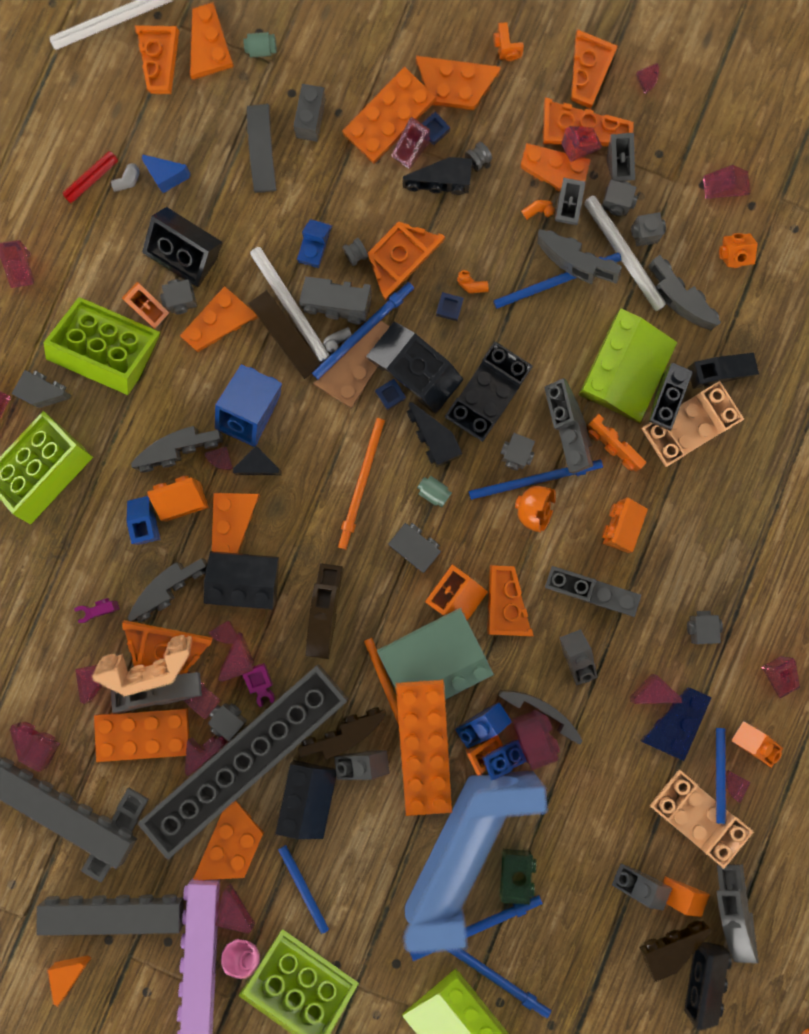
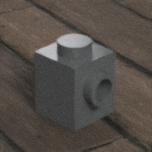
(619, 197)
(648, 229)
(178, 296)
(517, 452)
(705, 628)
(226, 721)

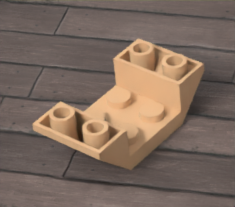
(695, 424)
(114, 674)
(695, 816)

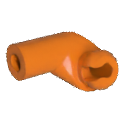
(544, 206)
(469, 284)

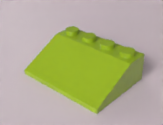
(101, 345)
(628, 366)
(39, 467)
(298, 988)
(452, 1009)

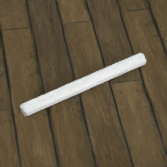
(104, 21)
(627, 255)
(289, 304)

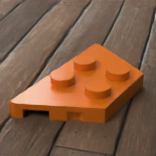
(456, 82)
(400, 255)
(150, 642)
(230, 846)

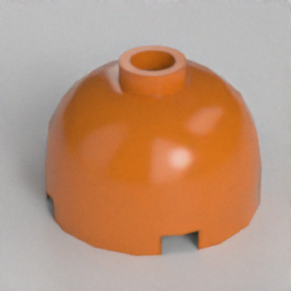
(535, 507)

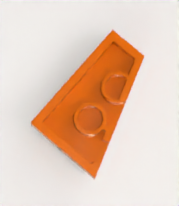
(208, 43)
(158, 53)
(590, 66)
(553, 165)
(217, 319)
(613, 446)
(230, 520)
(505, 604)

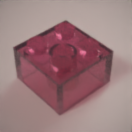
(535, 739)

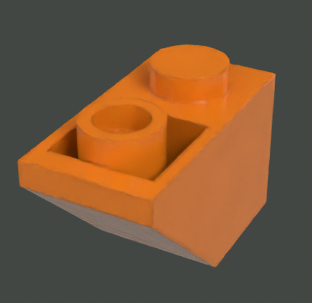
(757, 744)

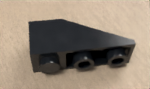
(446, 175)
(723, 369)
(670, 396)
(438, 439)

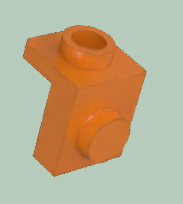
(502, 41)

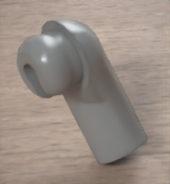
(128, 179)
(332, 340)

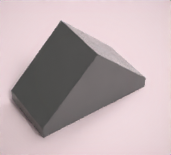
(621, 157)
(570, 201)

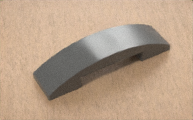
(261, 148)
(565, 727)
(126, 816)

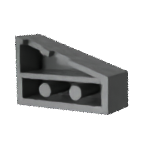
(336, 300)

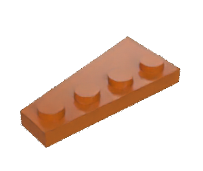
(561, 116)

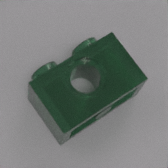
(517, 891)

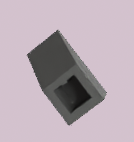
(39, 392)
(578, 657)
(362, 765)
(642, 887)

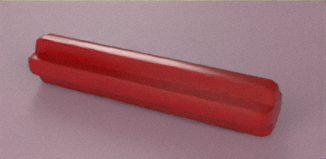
(90, 177)

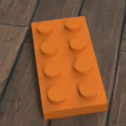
(387, 115)
(141, 734)

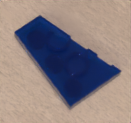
(679, 725)

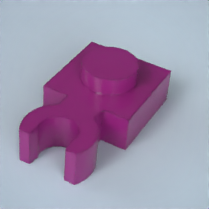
(259, 681)

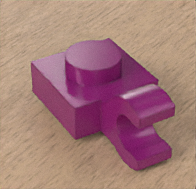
(102, 607)

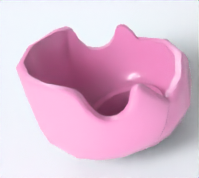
(240, 959)

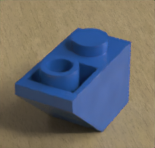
(141, 521)
(483, 725)

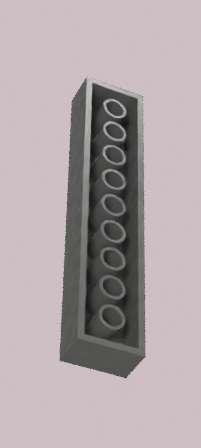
(243, 761)

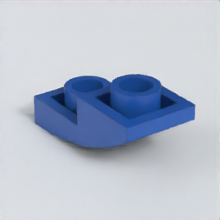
(504, 759)

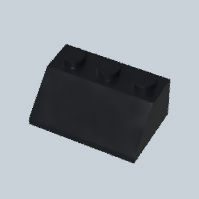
(181, 246)
(241, 580)
(306, 801)
(707, 985)

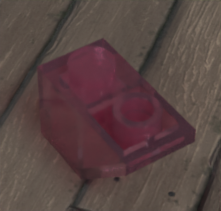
(33, 747)

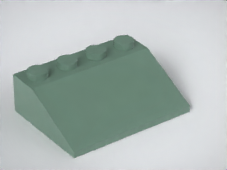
(438, 652)

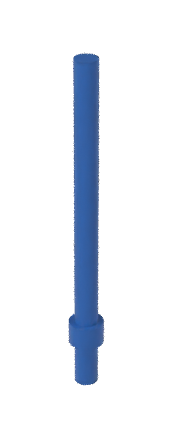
(544, 285)
(394, 301)
(531, 480)
(517, 910)
(527, 999)

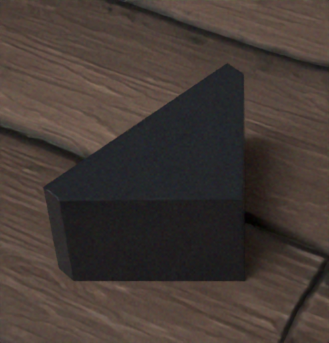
(256, 464)

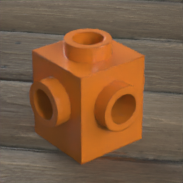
(738, 250)

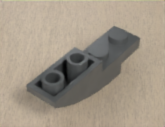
(569, 256)
(687, 304)
(571, 425)
(167, 449)
(593, 591)
(158, 592)
(183, 687)
(735, 914)

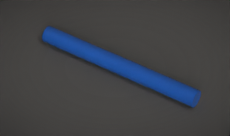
(720, 776)
(303, 889)

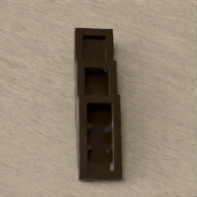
(285, 334)

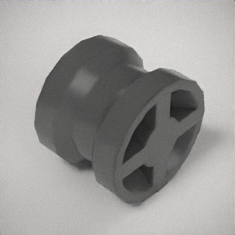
(479, 155)
(355, 251)

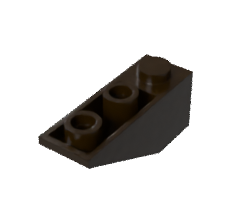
(670, 953)

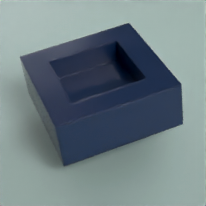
(437, 127)
(449, 306)
(390, 394)

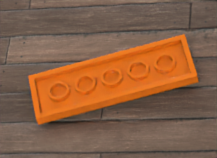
(424, 747)

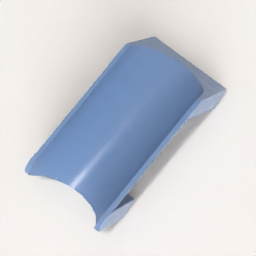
(459, 854)

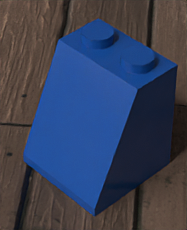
(247, 405)

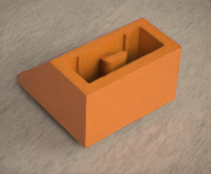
(178, 498)
(624, 525)
(455, 592)

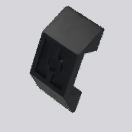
(416, 366)
(489, 391)

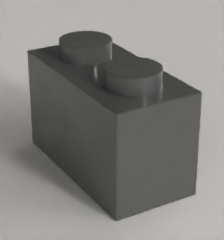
(309, 112)
(415, 547)

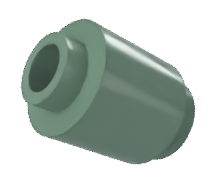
(260, 44)
(434, 491)

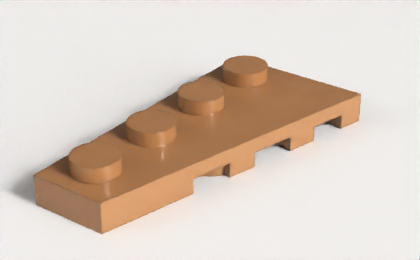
(353, 371)

